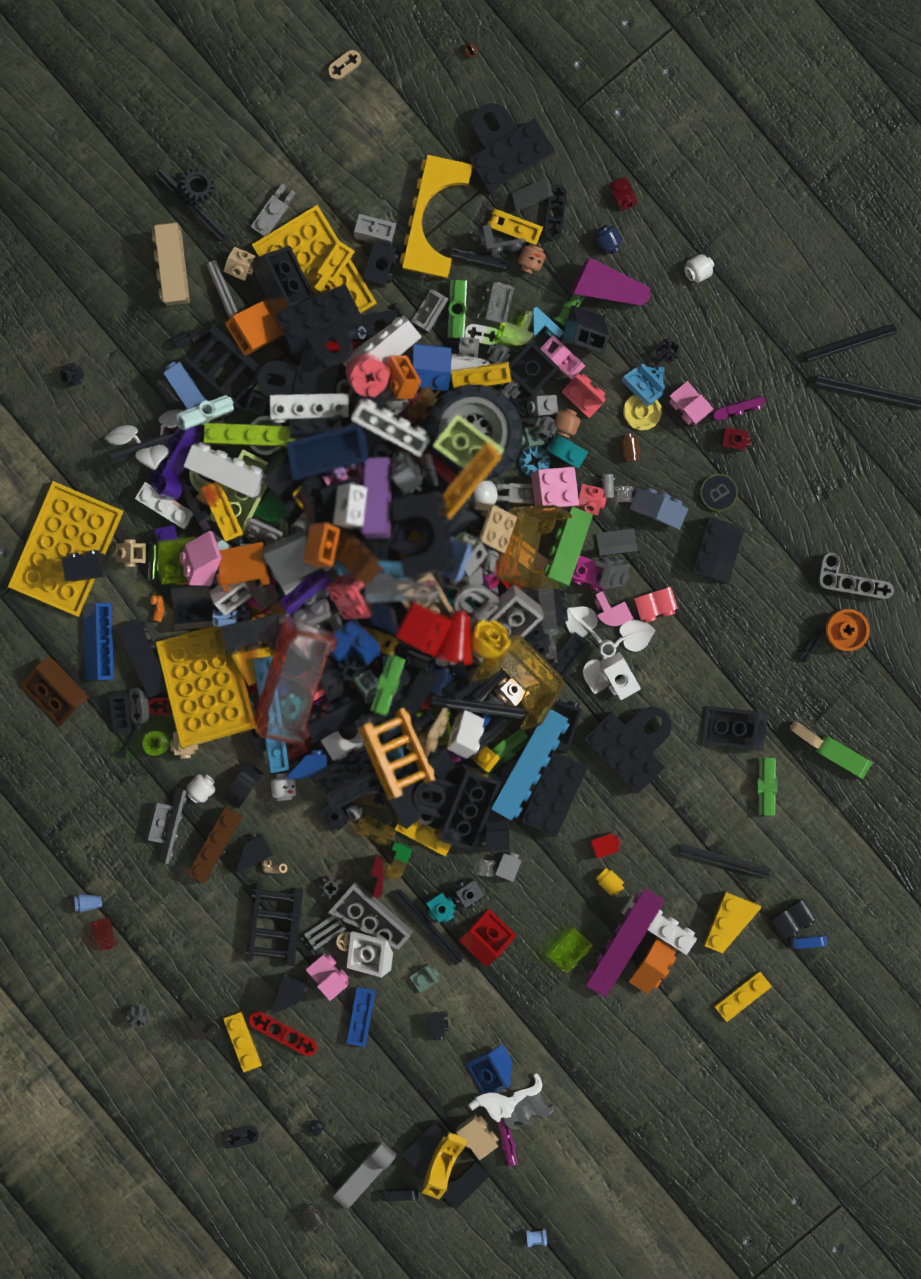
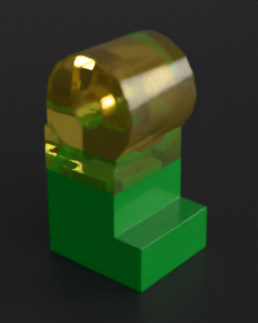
(397, 867)

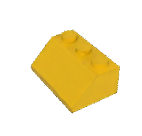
(245, 661)

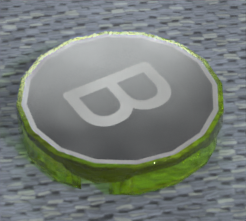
(719, 492)

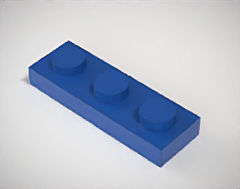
(361, 1016)

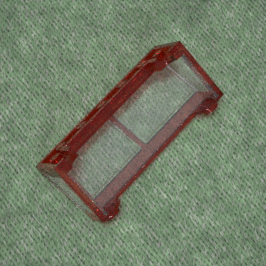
(292, 681)

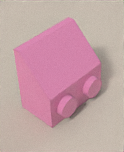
(201, 559)

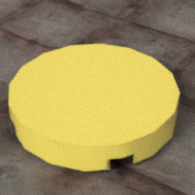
(640, 416)

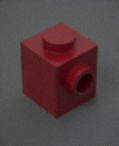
(736, 439)

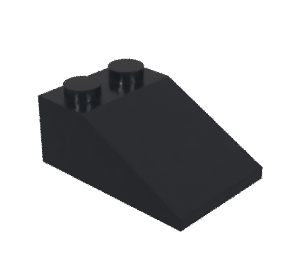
(734, 728)

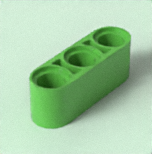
(844, 757)

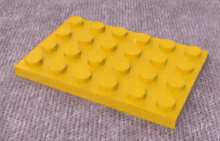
(311, 243)
(64, 526)
(204, 688)

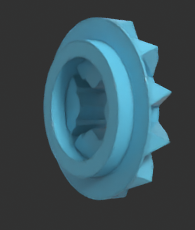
(539, 453)

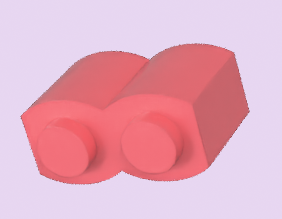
(655, 604)

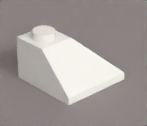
(369, 955)

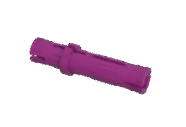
(508, 1145)

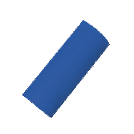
(98, 641)

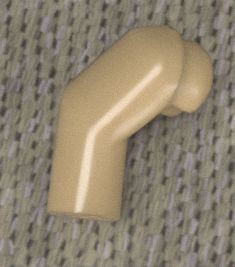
(274, 869)

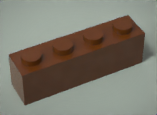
(356, 557)
(215, 844)

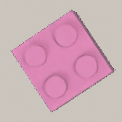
(555, 487)

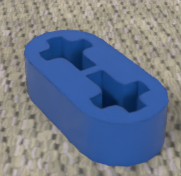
(809, 942)

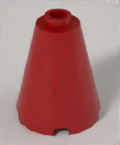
(457, 643)

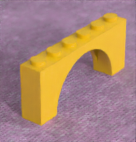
(437, 175)

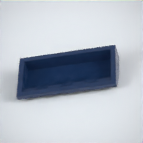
(327, 451)

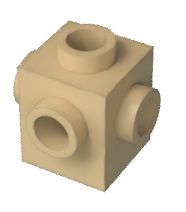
(239, 263)
(130, 553)
(509, 691)
(176, 747)

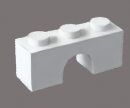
(165, 506)
(339, 747)

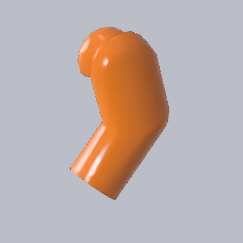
(159, 608)

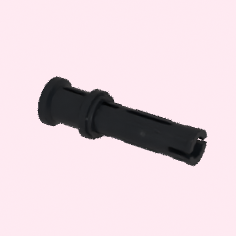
(418, 724)

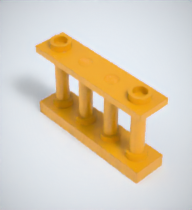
(382, 766)

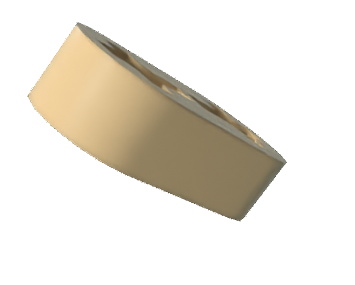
(347, 68)
(806, 734)

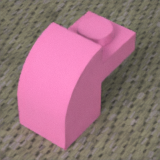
(562, 357)
(612, 616)

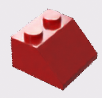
(424, 628)
(487, 938)

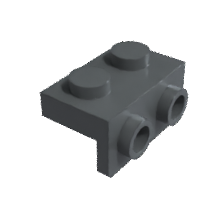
(614, 572)

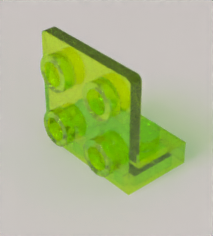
(168, 562)

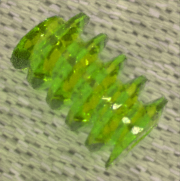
(148, 742)

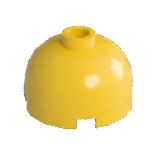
(489, 639)

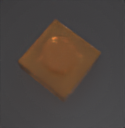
(209, 494)

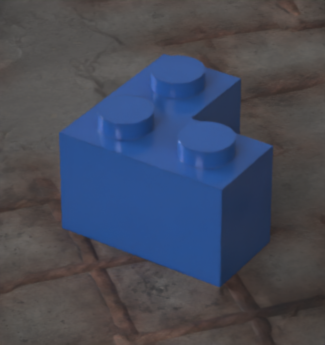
(355, 639)

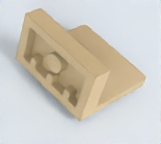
(497, 526)
(429, 737)

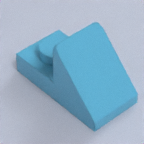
(540, 321)

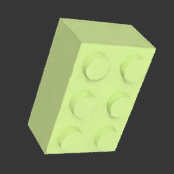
(462, 442)

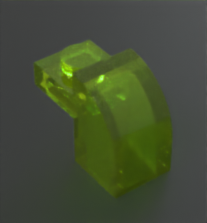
(515, 335)

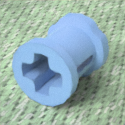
(536, 1238)

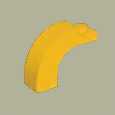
(441, 1165)

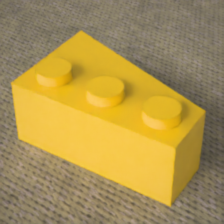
(729, 921)

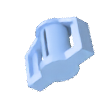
(220, 619)

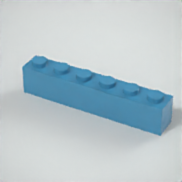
(530, 762)

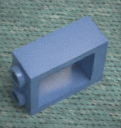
(184, 385)

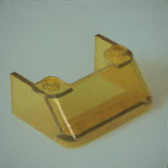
(520, 558)
(531, 673)

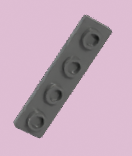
(164, 824)

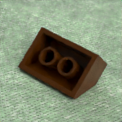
(54, 691)

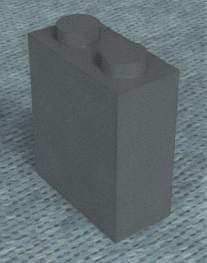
(286, 558)

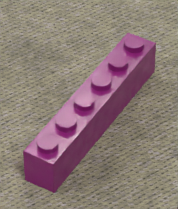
(625, 941)

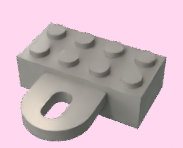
(515, 609)

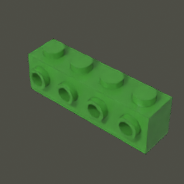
(567, 547)

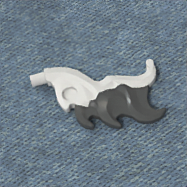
(515, 1108)

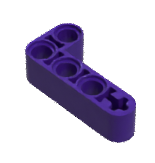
(166, 475)

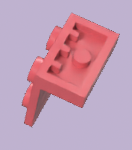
(583, 395)
(347, 597)

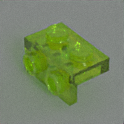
(569, 949)

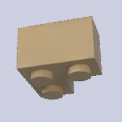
(477, 1136)

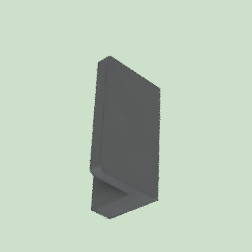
(616, 542)

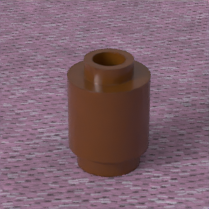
(629, 448)

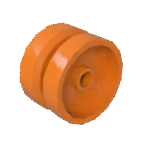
(858, 632)

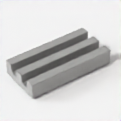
(311, 940)

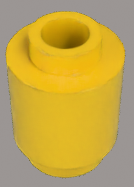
(610, 882)

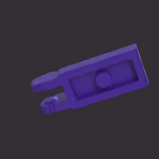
(304, 591)

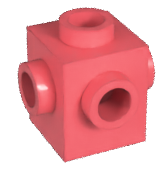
(591, 499)

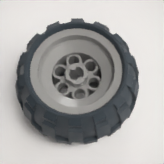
(482, 404)

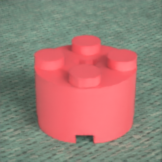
(367, 364)

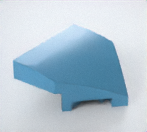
(645, 383)

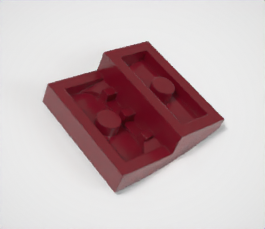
(378, 871)

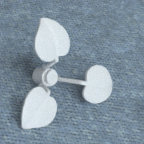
(148, 456)
(634, 632)

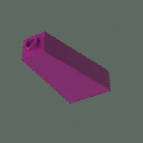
(605, 283)

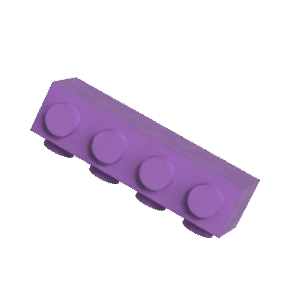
(378, 498)

